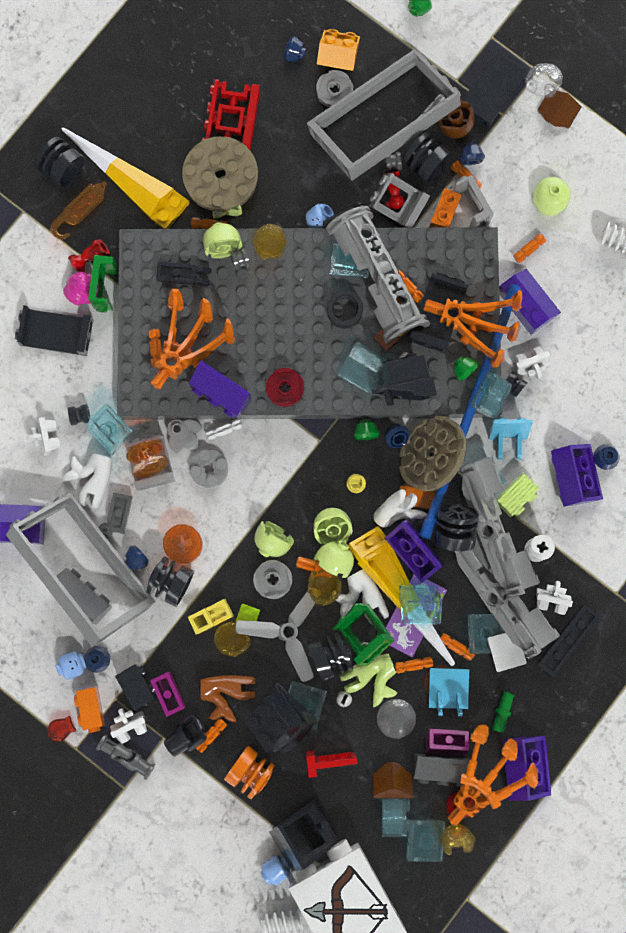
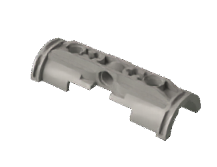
(391, 315)
(509, 568)
(524, 628)

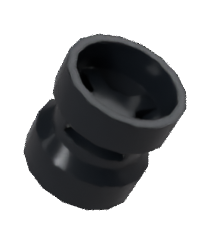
(517, 384)
(79, 414)

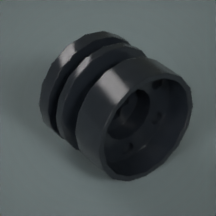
(426, 158)
(59, 162)
(456, 527)
(169, 581)
(330, 656)

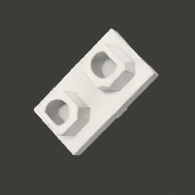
(533, 365)
(43, 427)
(562, 601)
(126, 722)

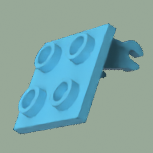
(506, 428)
(448, 689)

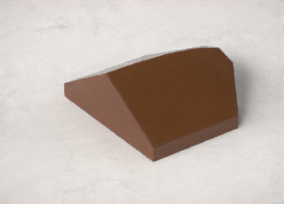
(559, 109)
(392, 782)

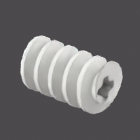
(614, 237)
(545, 544)
(282, 924)

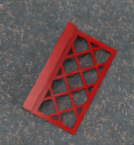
(328, 761)

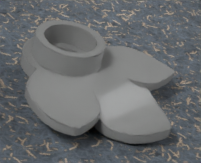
(185, 437)

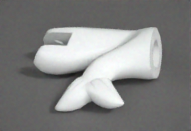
(98, 482)
(398, 508)
(371, 595)

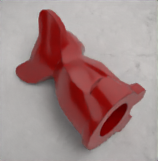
(396, 200)
(79, 261)

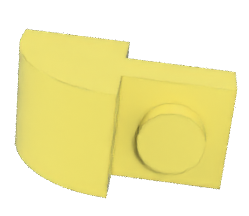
(210, 616)

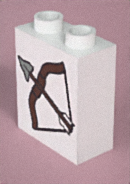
(344, 895)

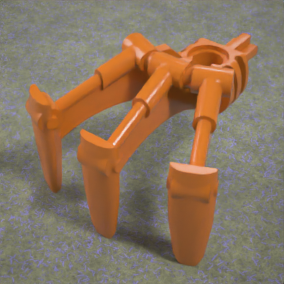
(476, 323)
(183, 353)
(490, 797)

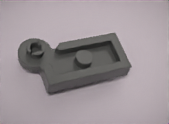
(117, 515)

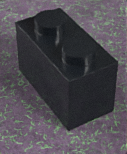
(136, 686)

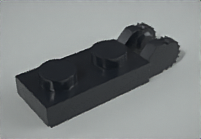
(181, 273)

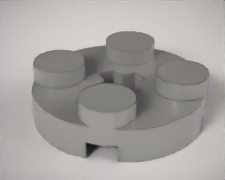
(328, 81)
(211, 479)
(263, 573)

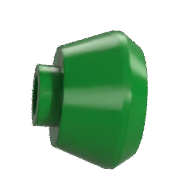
(419, 7)
(464, 368)
(366, 430)

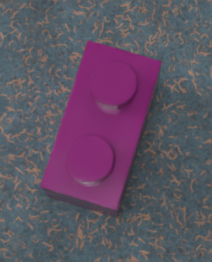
(168, 693)
(447, 742)

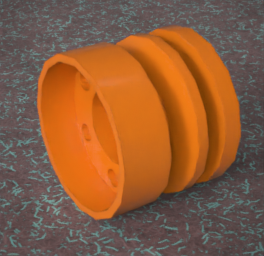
(250, 772)

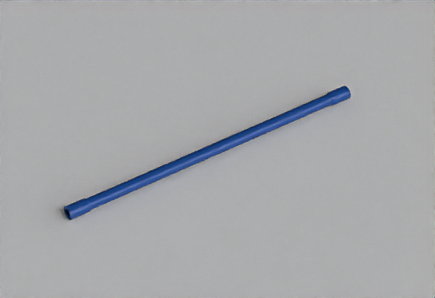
(430, 521)

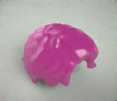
(78, 288)

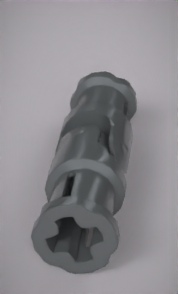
(122, 755)

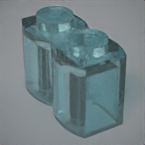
(491, 395)
(394, 817)

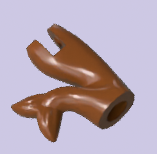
(229, 685)

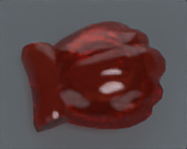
(60, 729)

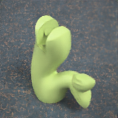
(382, 667)

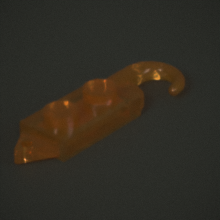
(79, 208)

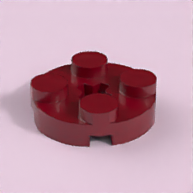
(276, 380)

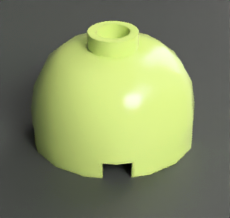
(551, 196)
(221, 240)
(332, 526)
(271, 540)
(335, 558)

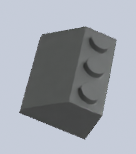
(83, 593)
(439, 769)

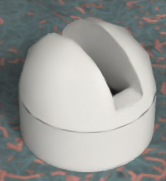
(339, 698)

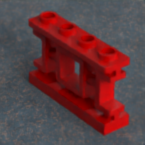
(245, 122)

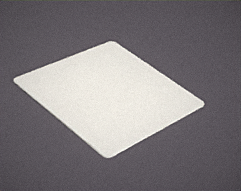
(505, 653)

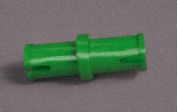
(503, 712)

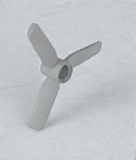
(292, 645)

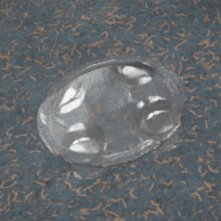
(544, 79)
(396, 718)

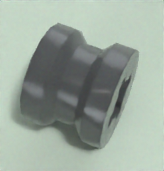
(393, 161)
(240, 259)

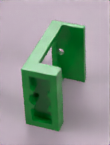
(101, 265)
(375, 647)

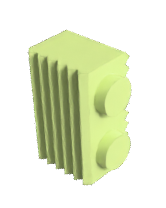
(517, 495)

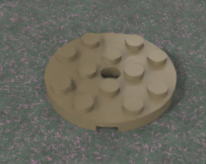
(225, 192)
(449, 449)

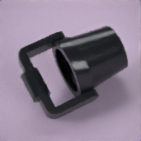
(183, 739)

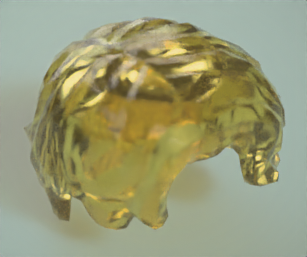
(269, 241)
(324, 587)
(229, 641)
(455, 837)

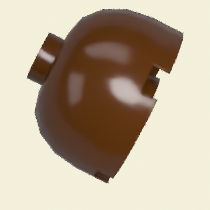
(458, 122)

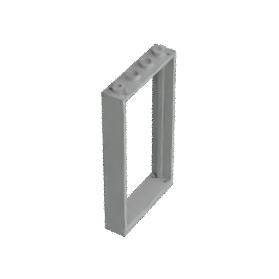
(369, 88)
(55, 586)

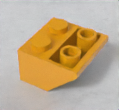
(338, 49)

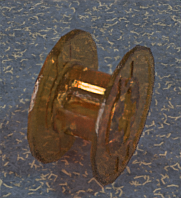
(147, 458)
(173, 538)

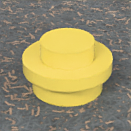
(356, 483)

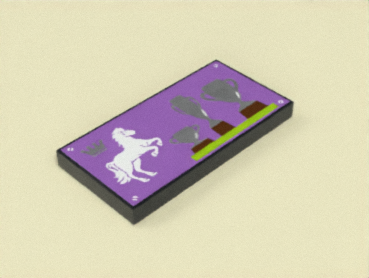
(407, 636)

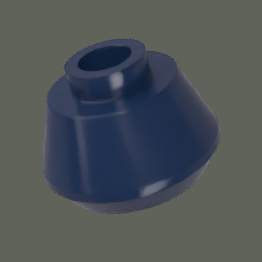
(294, 50)
(472, 154)
(396, 435)
(601, 457)
(136, 558)
(100, 664)

